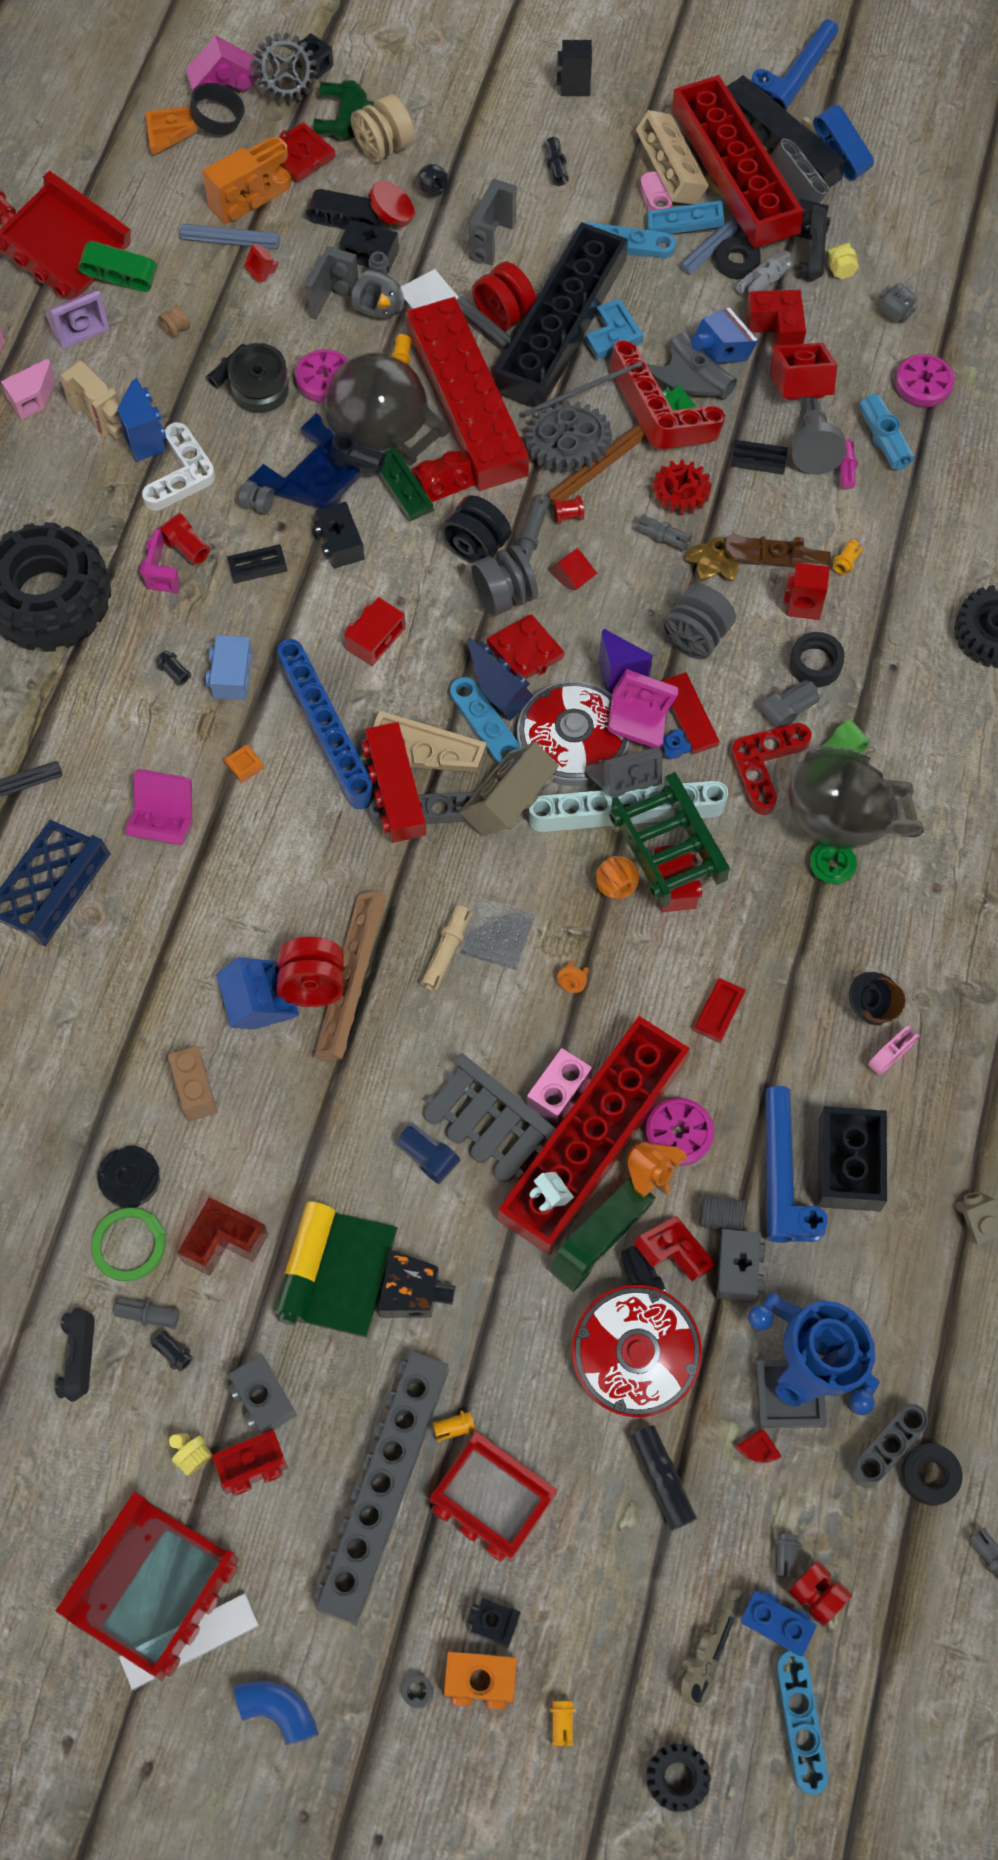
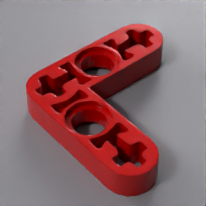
(756, 760)

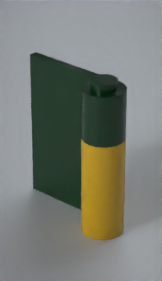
(334, 1271)

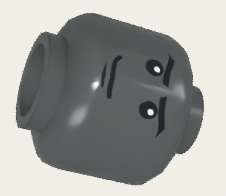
(897, 302)

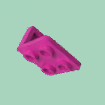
(640, 708)
(161, 807)

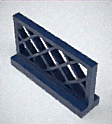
(65, 889)

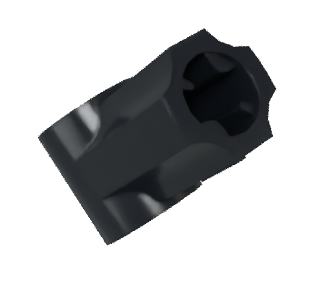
(349, 452)
(639, 1269)

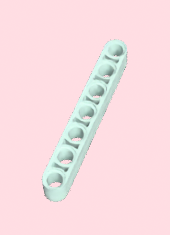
(587, 817)

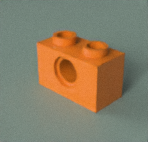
(463, 1666)

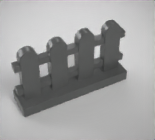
(484, 1103)

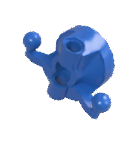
(829, 1331)

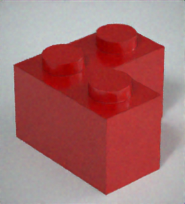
(778, 313)

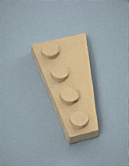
(434, 747)

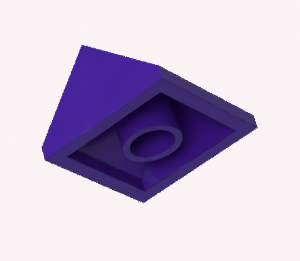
(617, 656)

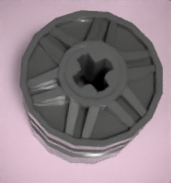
(504, 580)
(698, 621)

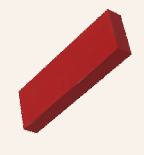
(692, 715)

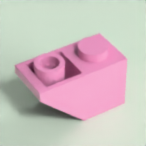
(30, 388)

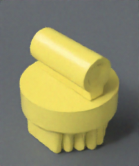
(843, 260)
(191, 1453)

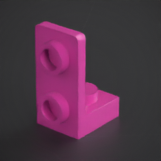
(155, 577)

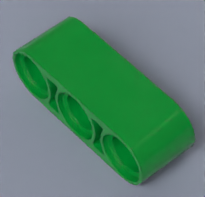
(117, 266)

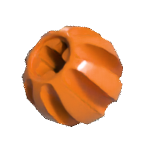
(617, 877)

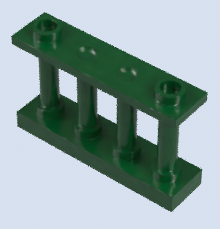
(686, 817)

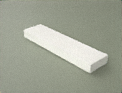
(216, 1629)

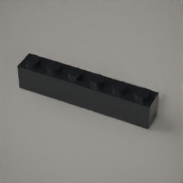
(774, 123)

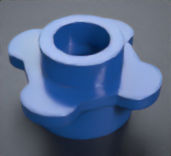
(674, 752)

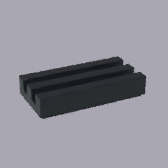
(759, 453)
(257, 568)

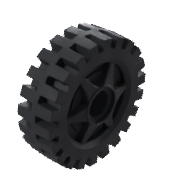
(976, 626)

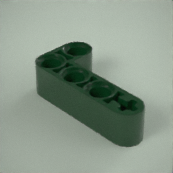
(599, 1234)

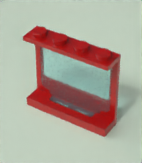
(148, 1587)

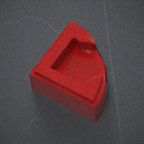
(759, 1448)

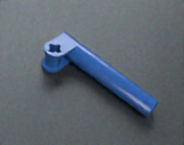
(786, 89)
(784, 1219)

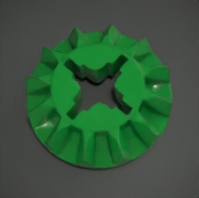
(845, 859)

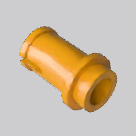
(402, 348)
(845, 561)
(454, 1426)
(562, 1723)

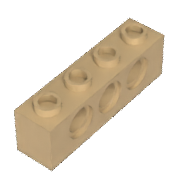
(672, 157)

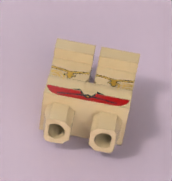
(88, 392)

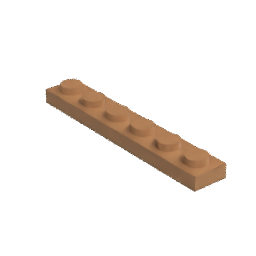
(357, 950)

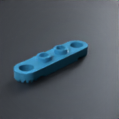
(642, 241)
(483, 719)

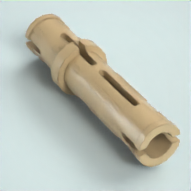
(451, 937)

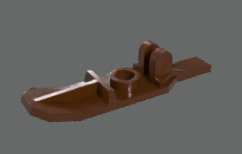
(762, 551)

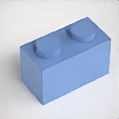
(230, 667)

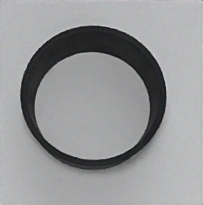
(222, 94)

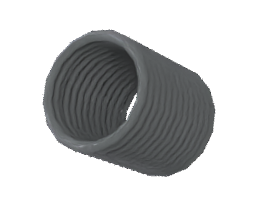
(722, 1213)

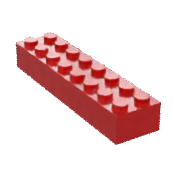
(737, 161)
(467, 393)
(595, 1131)

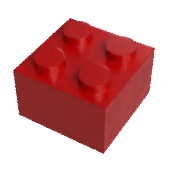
(803, 370)

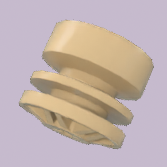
(383, 127)

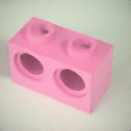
(554, 1084)

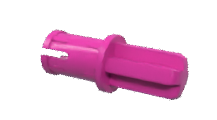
(848, 466)

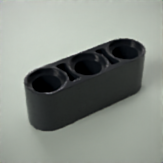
(338, 208)

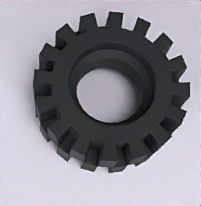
(700, 1777)

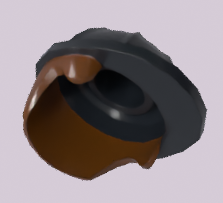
(876, 998)

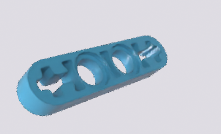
(797, 1722)

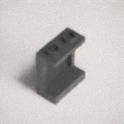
(494, 209)

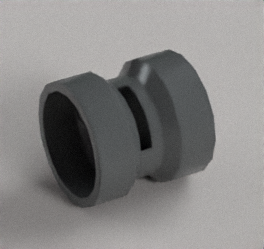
(257, 497)

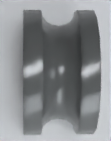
(418, 1680)

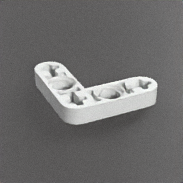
(187, 474)

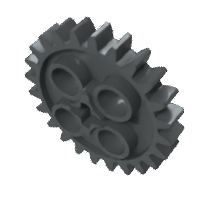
(568, 436)

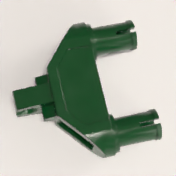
(352, 99)

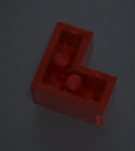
(221, 1229)

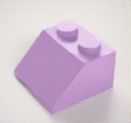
(78, 319)

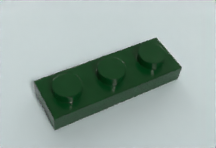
(404, 486)

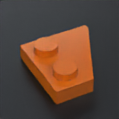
(169, 127)

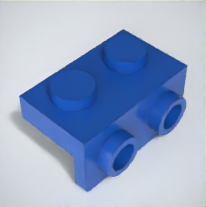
(777, 1623)

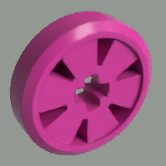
(310, 368)
(924, 393)
(683, 1113)

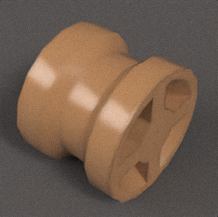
(174, 321)

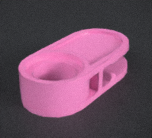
(653, 191)
(893, 1050)

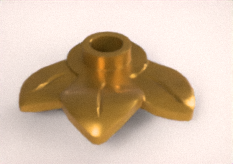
(712, 561)

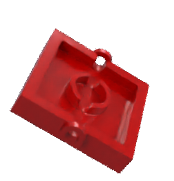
(305, 151)
(526, 647)

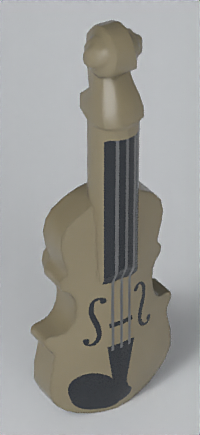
(701, 1670)

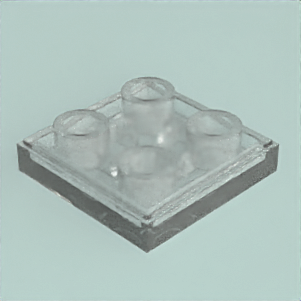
(497, 934)

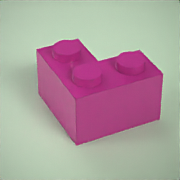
(222, 64)

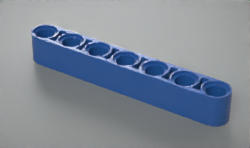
(327, 734)

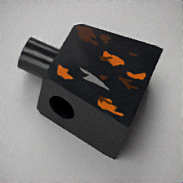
(412, 1288)

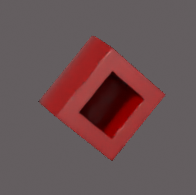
(573, 570)

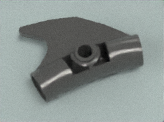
(693, 370)

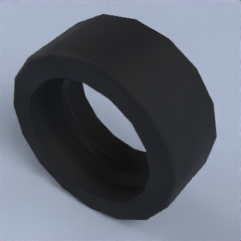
(820, 641)

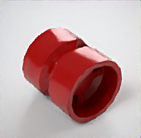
(822, 1606)

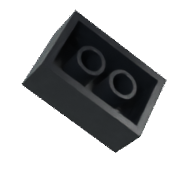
(852, 1159)

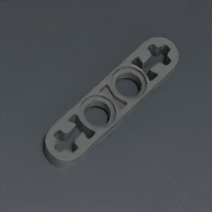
(427, 802)

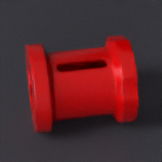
(568, 509)

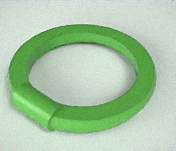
(154, 1226)

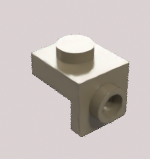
(980, 1215)

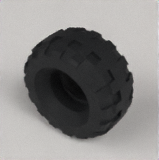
(68, 610)

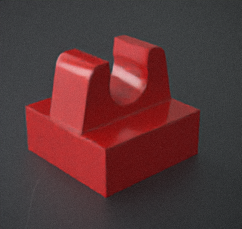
(260, 263)

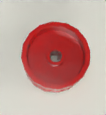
(504, 295)
(310, 972)

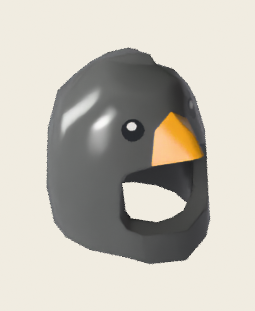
(382, 295)

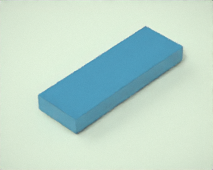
(687, 218)

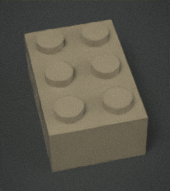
(510, 789)

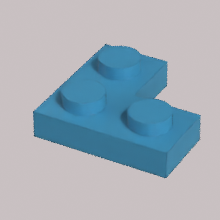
(617, 326)

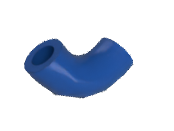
(278, 1704)

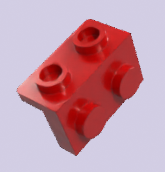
(445, 475)
(249, 1463)

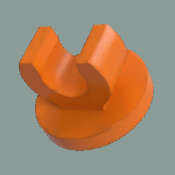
(572, 978)

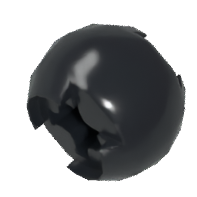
(432, 180)

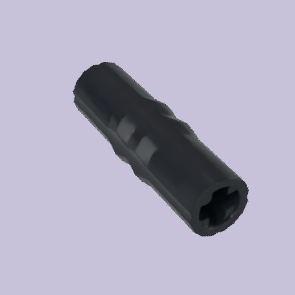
(663, 1477)

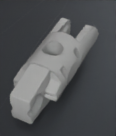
(766, 273)

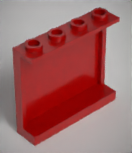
(52, 233)

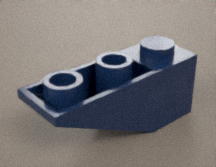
(497, 684)

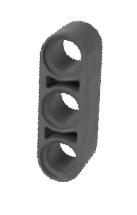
(799, 172)
(900, 1434)

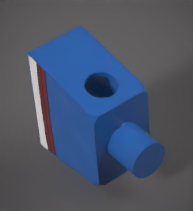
(724, 337)

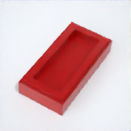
(719, 1010)

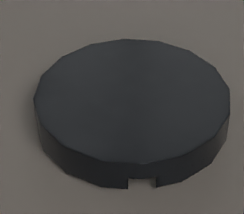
(128, 1177)

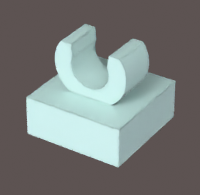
(553, 1189)

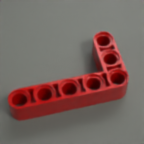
(660, 424)

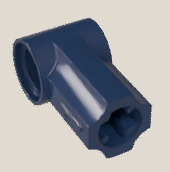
(433, 1158)

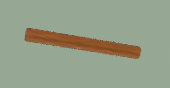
(580, 478)

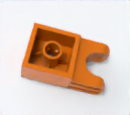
(246, 179)

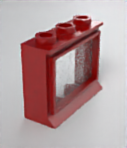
(492, 1498)

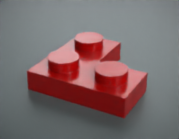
(675, 1241)

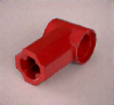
(179, 534)

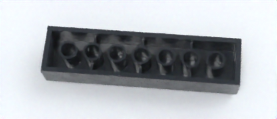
(561, 315)

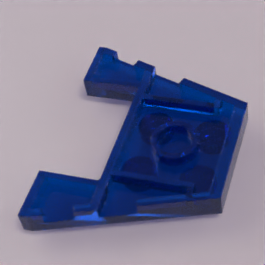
(316, 478)

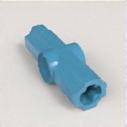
(886, 432)

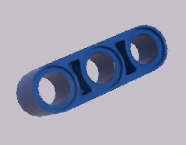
(841, 136)

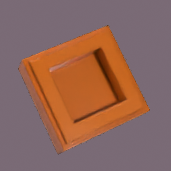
(244, 763)

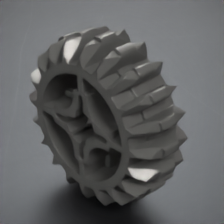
(291, 75)

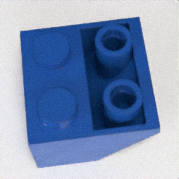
(141, 422)
(252, 994)

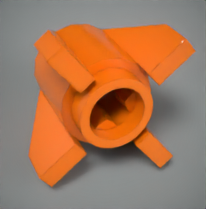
(652, 1165)

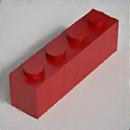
(395, 782)

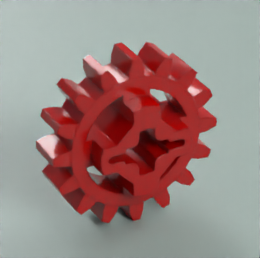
(682, 487)

